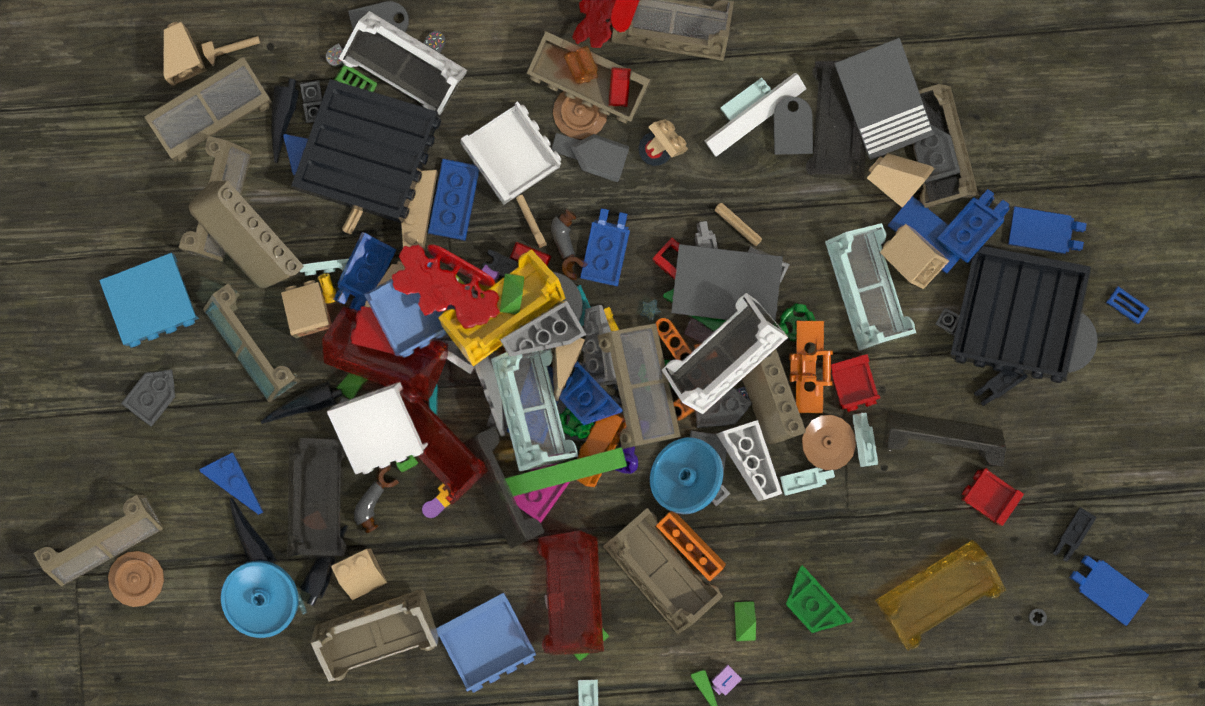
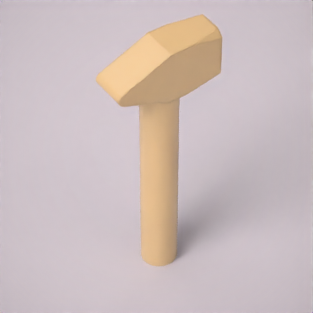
(211, 53)
(531, 221)

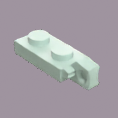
(327, 266)
(865, 440)
(805, 480)

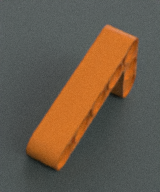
(677, 353)

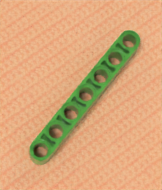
(567, 472)

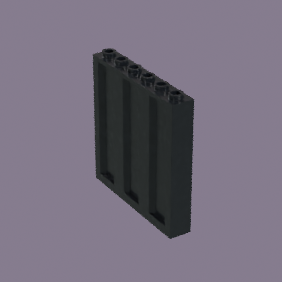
(366, 151)
(1021, 313)

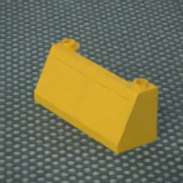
(540, 293)

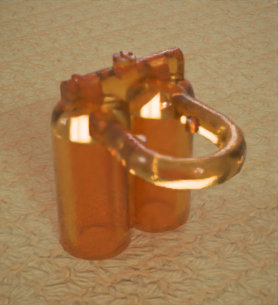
(581, 65)

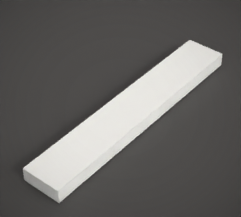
(754, 115)

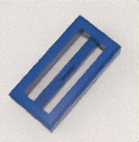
(1114, 296)

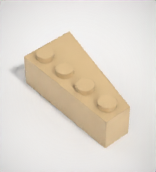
(416, 225)

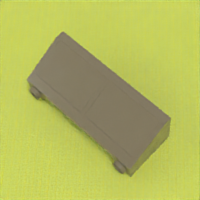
(661, 572)
(374, 634)

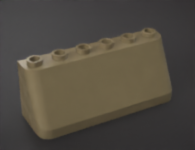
(552, 68)
(243, 234)
(773, 401)

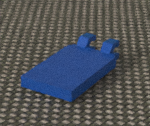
(973, 226)
(1044, 231)
(606, 250)
(363, 270)
(1110, 590)

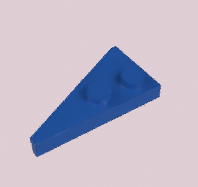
(230, 476)

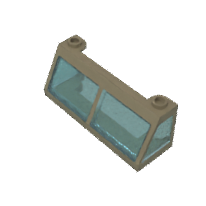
(221, 312)

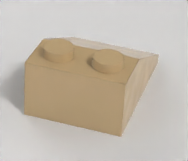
(563, 364)

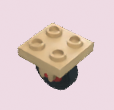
(661, 143)

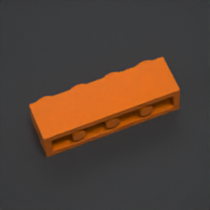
(602, 438)
(691, 545)

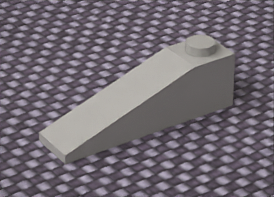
(548, 330)
(596, 361)
(488, 380)

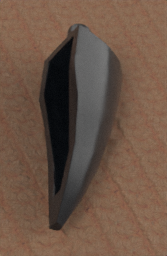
(283, 108)
(311, 400)
(253, 545)
(319, 576)

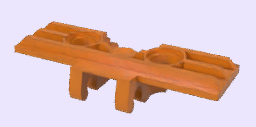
(804, 366)

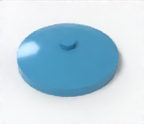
(686, 475)
(259, 599)

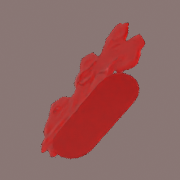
(597, 11)
(440, 288)

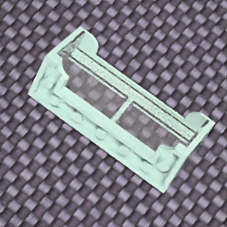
(868, 287)
(531, 409)

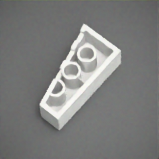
(751, 457)

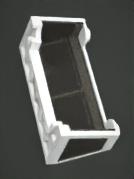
(403, 62)
(725, 356)

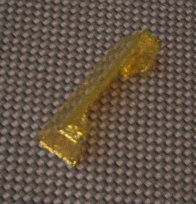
(940, 593)

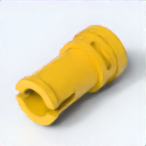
(327, 287)
(612, 324)

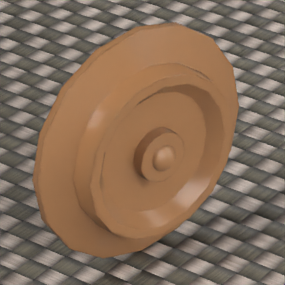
(577, 119)
(828, 442)
(136, 578)

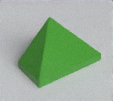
(512, 294)
(352, 385)
(745, 621)

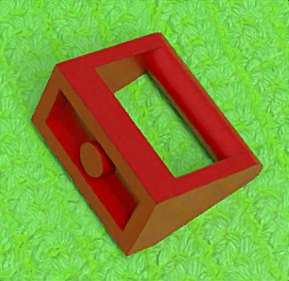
(663, 263)

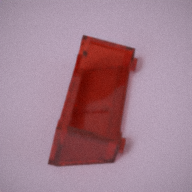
(417, 370)
(445, 452)
(572, 593)

